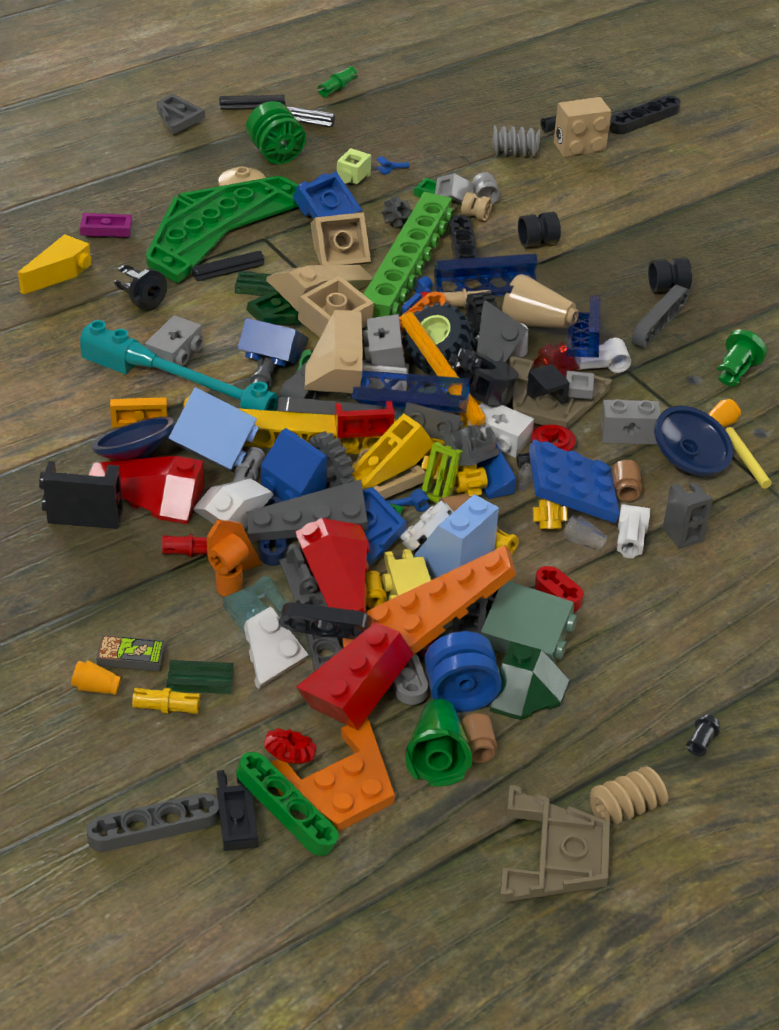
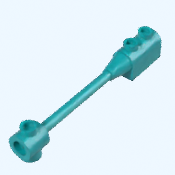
(123, 353)

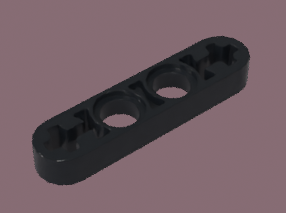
(644, 114)
(466, 233)

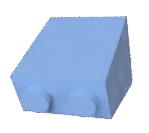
(213, 430)
(461, 537)

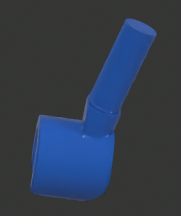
(387, 166)
(425, 284)
(417, 498)

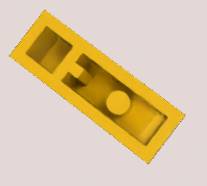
(56, 264)
(393, 453)

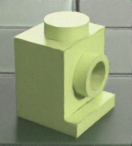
(353, 172)

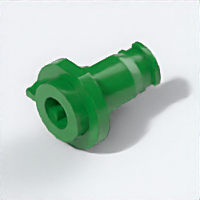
(743, 350)

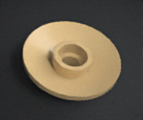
(238, 175)

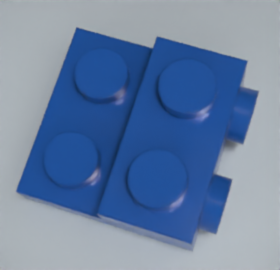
(325, 197)

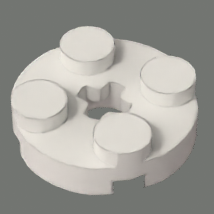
(423, 528)

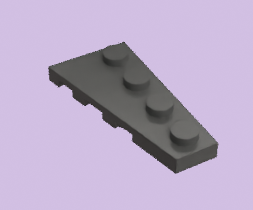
(286, 517)

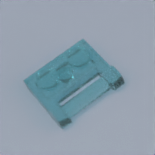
(247, 602)

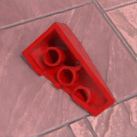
(160, 484)
(338, 561)

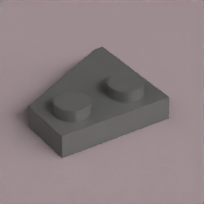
(178, 113)
(498, 333)

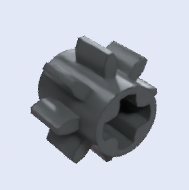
(396, 211)

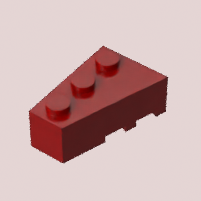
(357, 675)

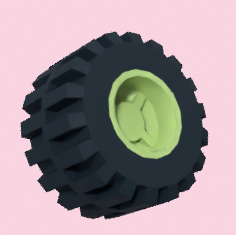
(447, 330)

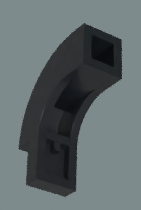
(493, 382)

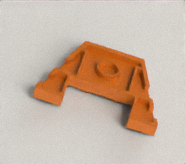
(350, 786)

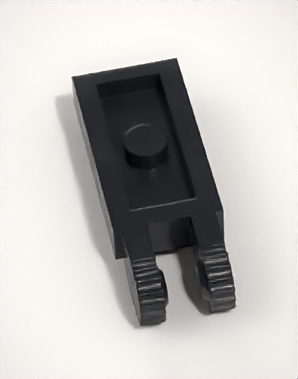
(236, 815)

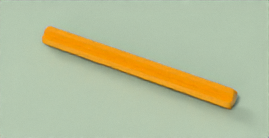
(440, 364)

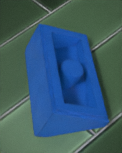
(499, 476)

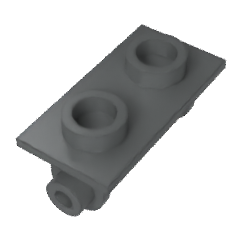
(434, 421)
(298, 573)

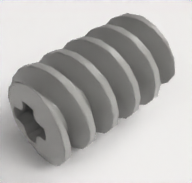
(515, 141)

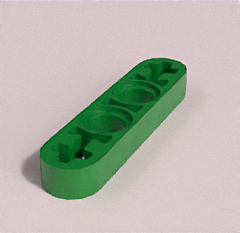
(315, 831)

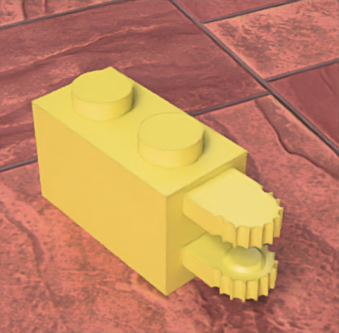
(404, 573)

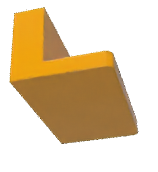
(136, 409)

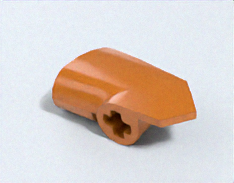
(230, 555)

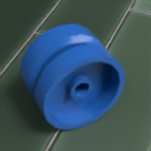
(463, 670)

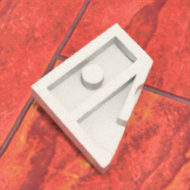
(271, 647)

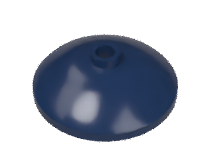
(134, 439)
(693, 441)

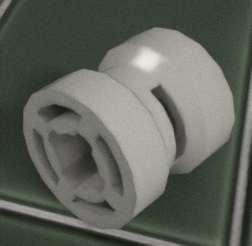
(486, 186)

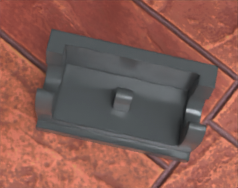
(473, 447)
(687, 515)

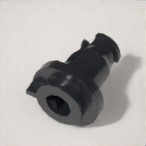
(146, 288)

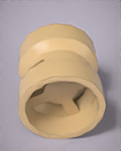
(476, 206)

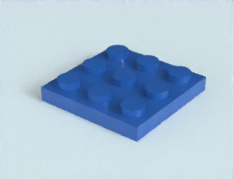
(573, 480)

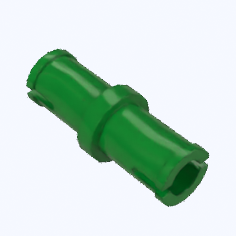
(337, 81)

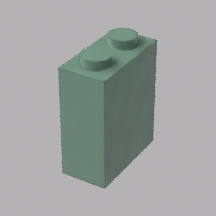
(529, 619)

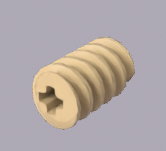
(628, 795)

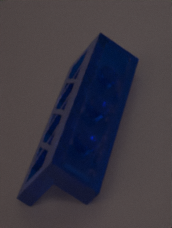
(484, 268)
(588, 329)
(436, 400)

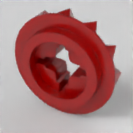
(551, 433)
(290, 746)

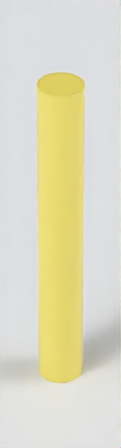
(748, 459)

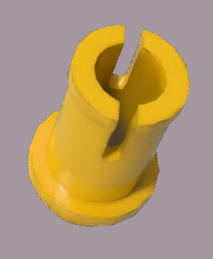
(375, 591)

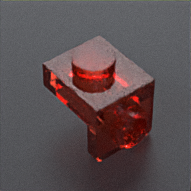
(557, 356)

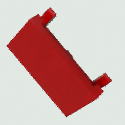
(363, 422)

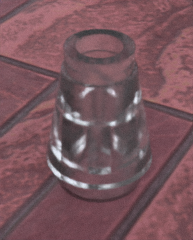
(584, 533)

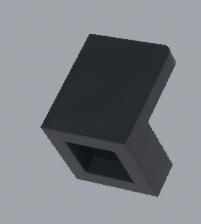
(546, 381)

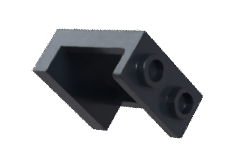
(82, 498)

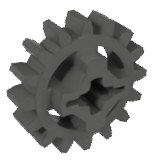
(338, 463)

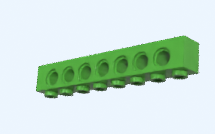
(408, 254)

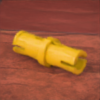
(166, 700)

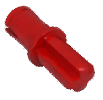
(184, 545)

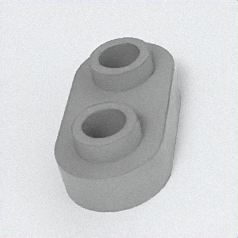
(411, 683)

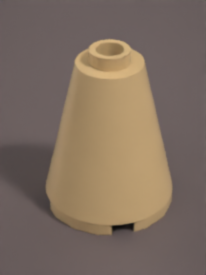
(538, 305)

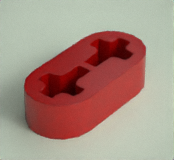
(555, 582)

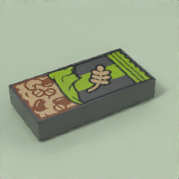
(130, 653)

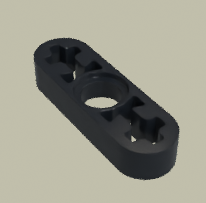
(313, 618)

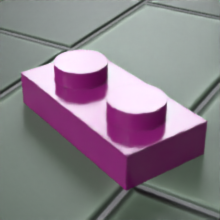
(106, 225)

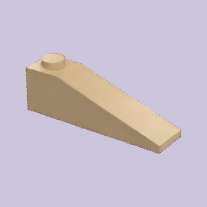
(300, 280)
(338, 355)

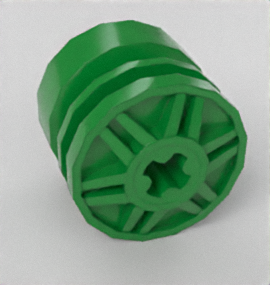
(276, 132)

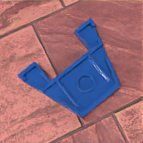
(383, 524)

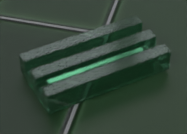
(253, 283)
(200, 672)

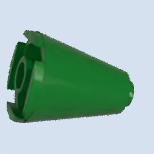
(438, 746)

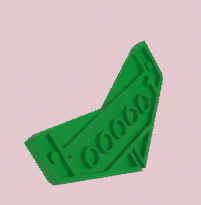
(204, 216)

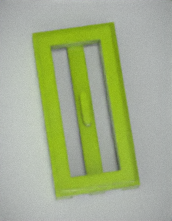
(452, 473)

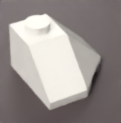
(232, 501)

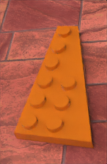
(427, 608)

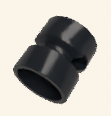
(539, 229)
(666, 275)

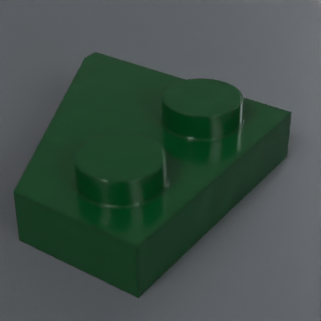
(273, 309)

